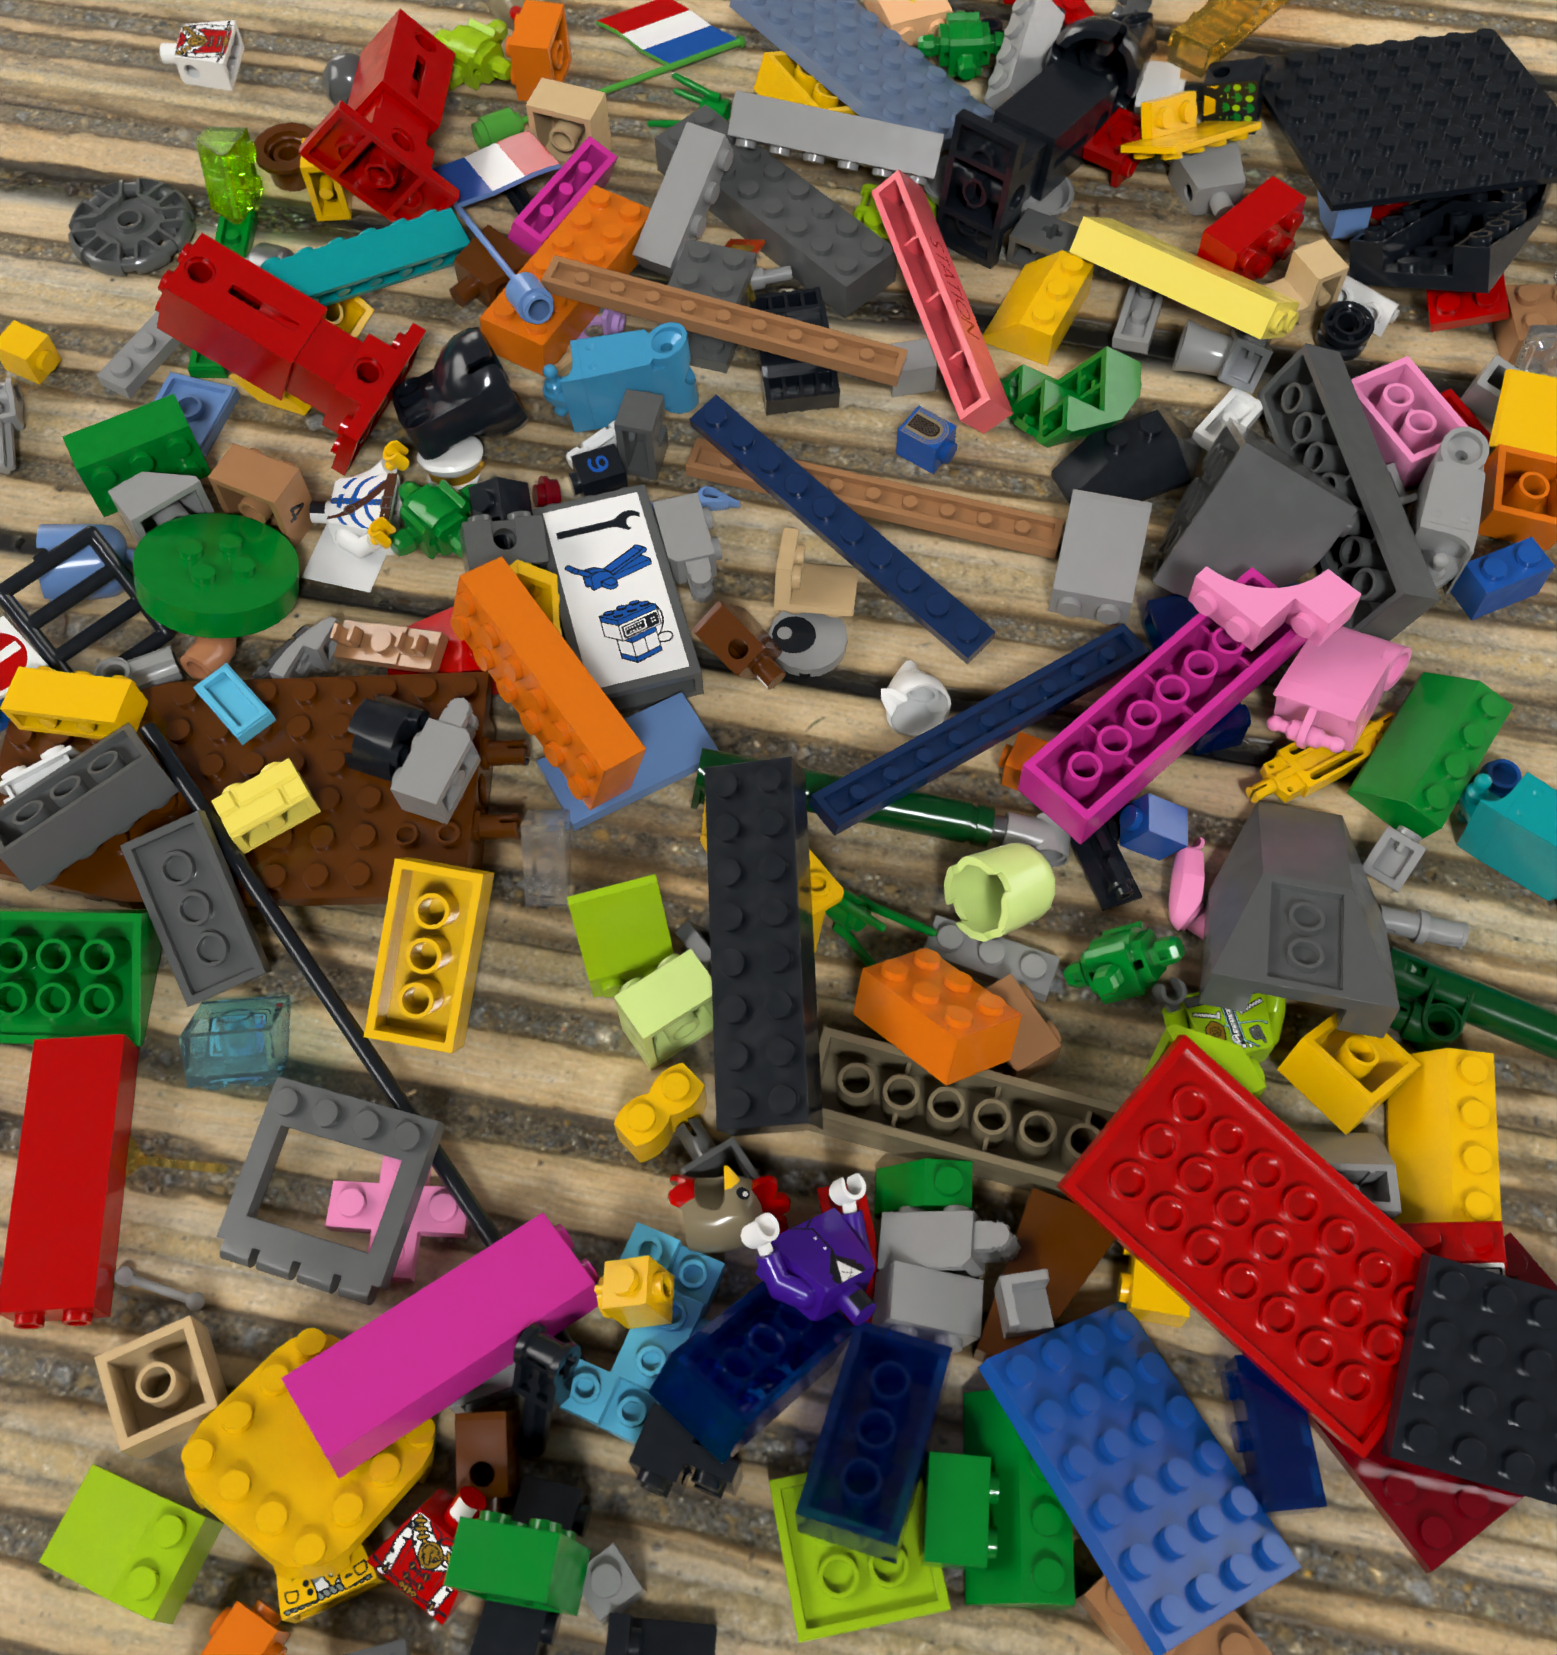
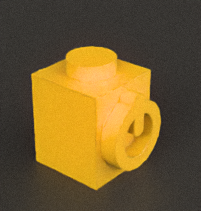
(636, 1292)

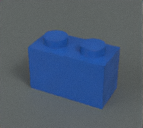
(1502, 578)

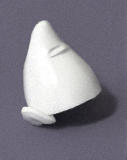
(915, 701)

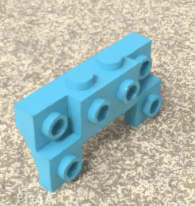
(620, 1398)

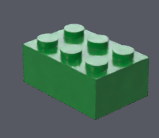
(133, 442)

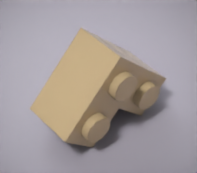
(1314, 280)

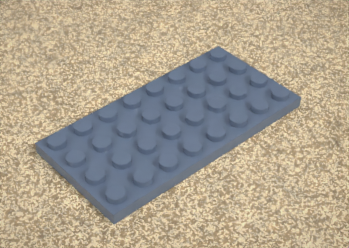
(863, 62)

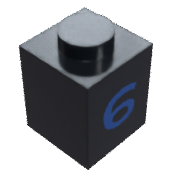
(597, 472)

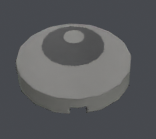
(809, 642)

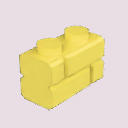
(265, 805)

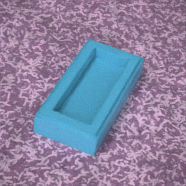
(234, 703)

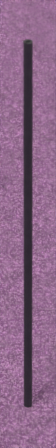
(321, 985)

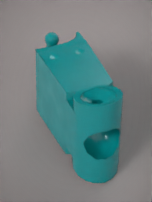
(1513, 832)

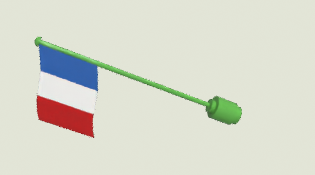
(656, 29)

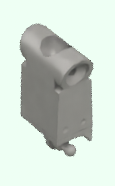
(1450, 505)

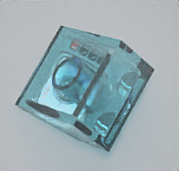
(236, 1042)

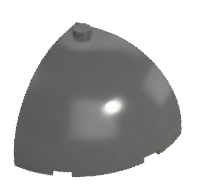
(1251, 512)

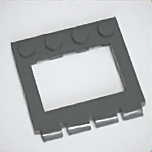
(310, 1258)

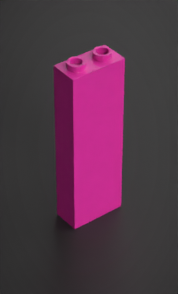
(440, 1342)

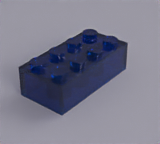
(746, 1369)
(874, 1441)

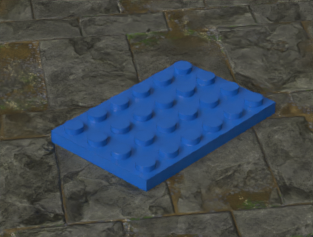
(1139, 1475)

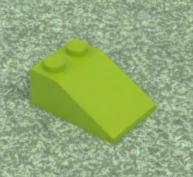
(620, 933)
(131, 1545)

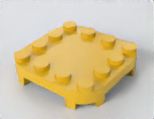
(273, 1484)

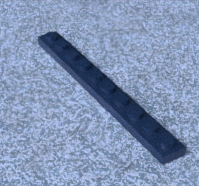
(843, 529)
(976, 729)

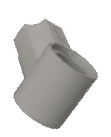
(146, 670)

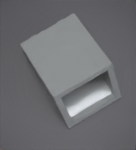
(1100, 557)

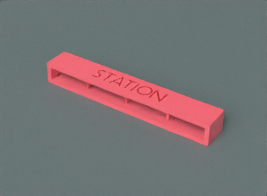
(941, 303)

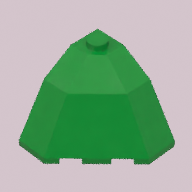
(1078, 403)

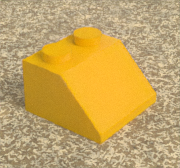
(1346, 1072)

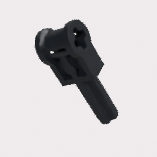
(545, 1381)

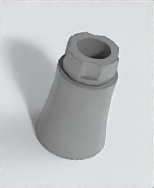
(1201, 350)

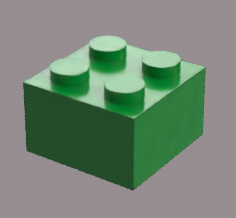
(518, 1563)

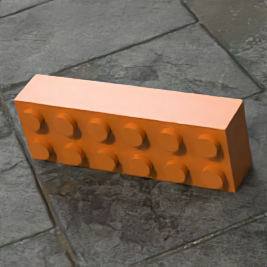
(596, 232)
(546, 683)

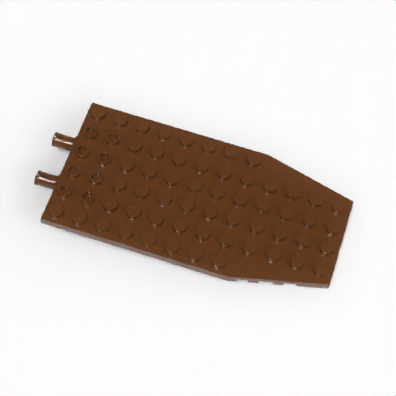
(346, 848)

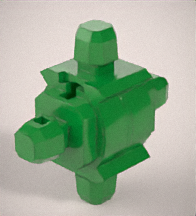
(962, 44)
(431, 519)
(1124, 962)

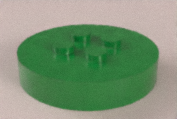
(216, 575)

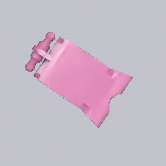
(1336, 689)

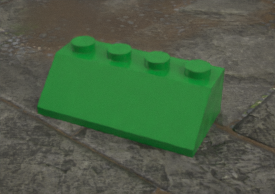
(1430, 752)
(1033, 1528)

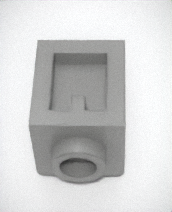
(1394, 857)

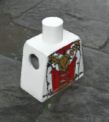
(206, 54)

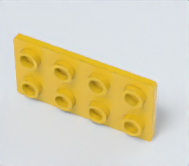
(1171, 129)

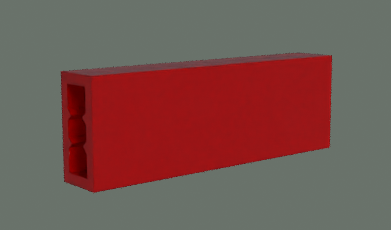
(69, 1182)

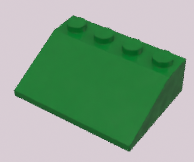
(76, 973)

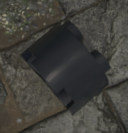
(382, 735)

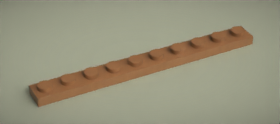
(725, 320)
(904, 504)

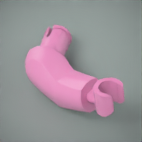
(1187, 889)

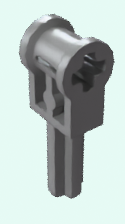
(10, 420)

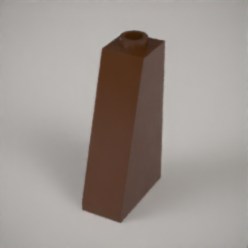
(1054, 1238)

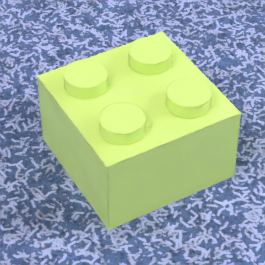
(667, 1008)

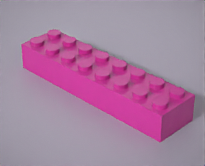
(1149, 720)

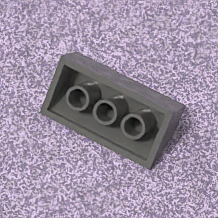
(81, 807)

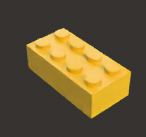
(428, 954)

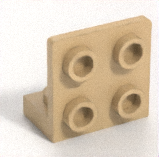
(811, 586)

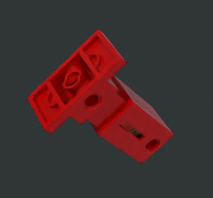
(381, 135)
(283, 341)

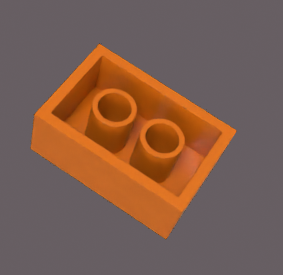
(937, 1015)

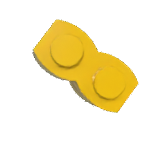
(652, 1118)

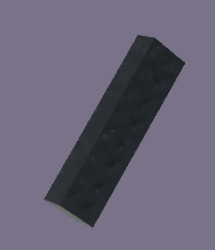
(762, 949)

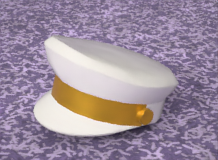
(457, 466)

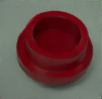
(546, 492)

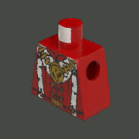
(421, 1548)

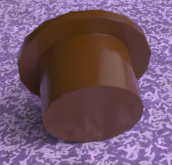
(278, 154)

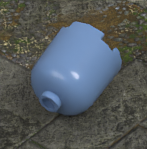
(82, 563)

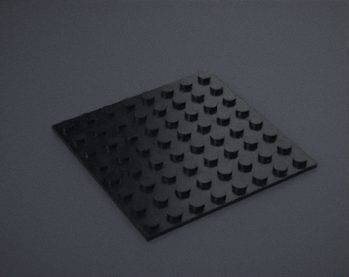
(1413, 119)

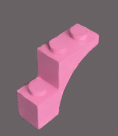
(1254, 613)

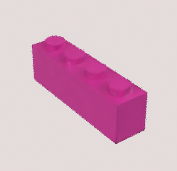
(587, 167)

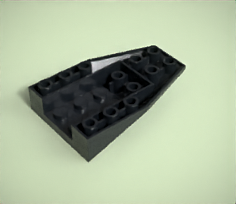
(1449, 240)

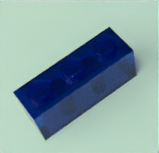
(1274, 1442)

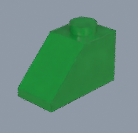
(923, 1185)

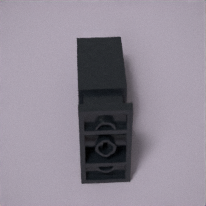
(1019, 155)

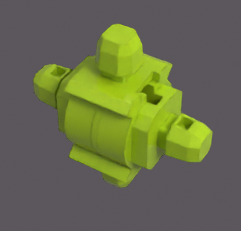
(477, 53)

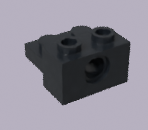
(670, 1454)

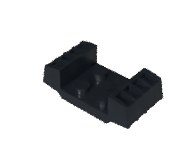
(791, 383)

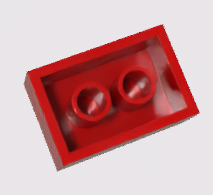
(1255, 230)

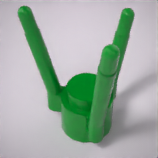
(710, 98)
(855, 913)

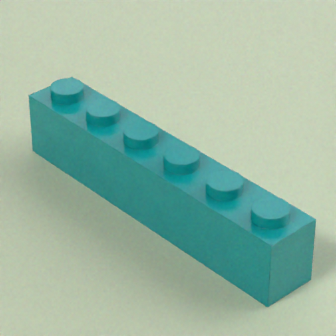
(373, 258)

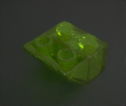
(229, 171)

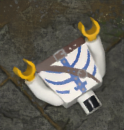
(365, 506)

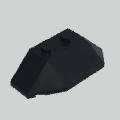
(1131, 459)

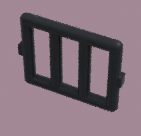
(112, 569)

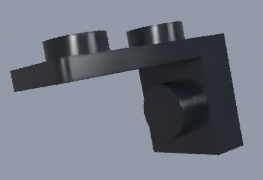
(658, 1637)

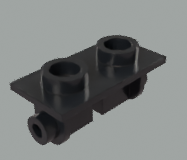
(1106, 869)

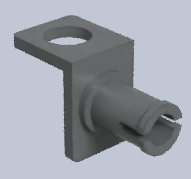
(709, 1158)

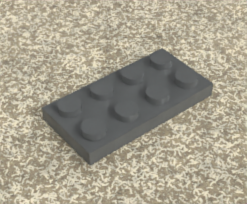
(195, 908)

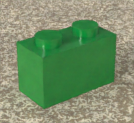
(958, 1511)

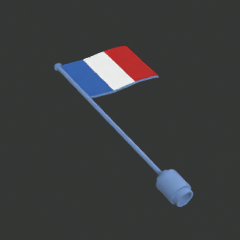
(488, 174)

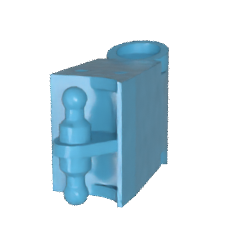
(618, 362)

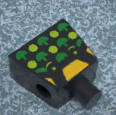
(1231, 90)

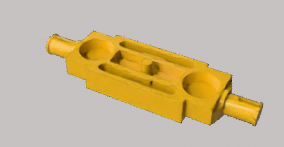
(1295, 774)

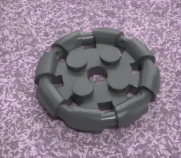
(156, 215)

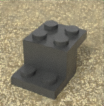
(719, 274)

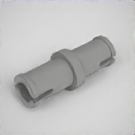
(1424, 928)

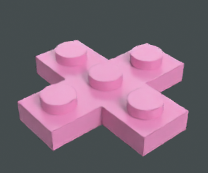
(361, 1206)

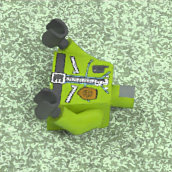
(1255, 1029)

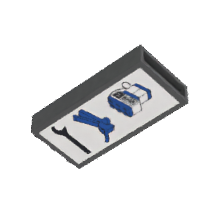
(620, 598)

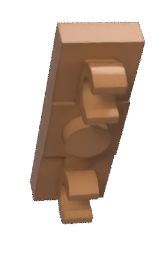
(389, 646)

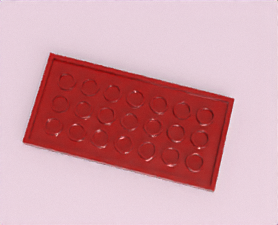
(1256, 1238)

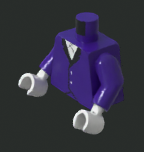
(820, 1262)

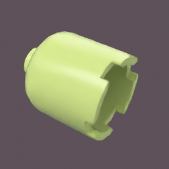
(999, 890)

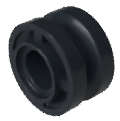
(1345, 329)

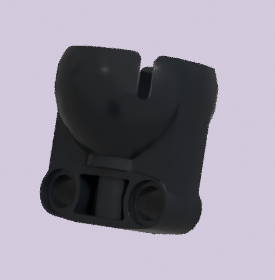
(1118, 62)
(459, 397)

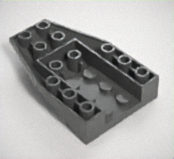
(1298, 922)

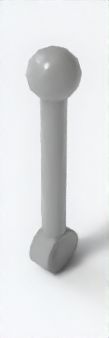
(126, 1277)

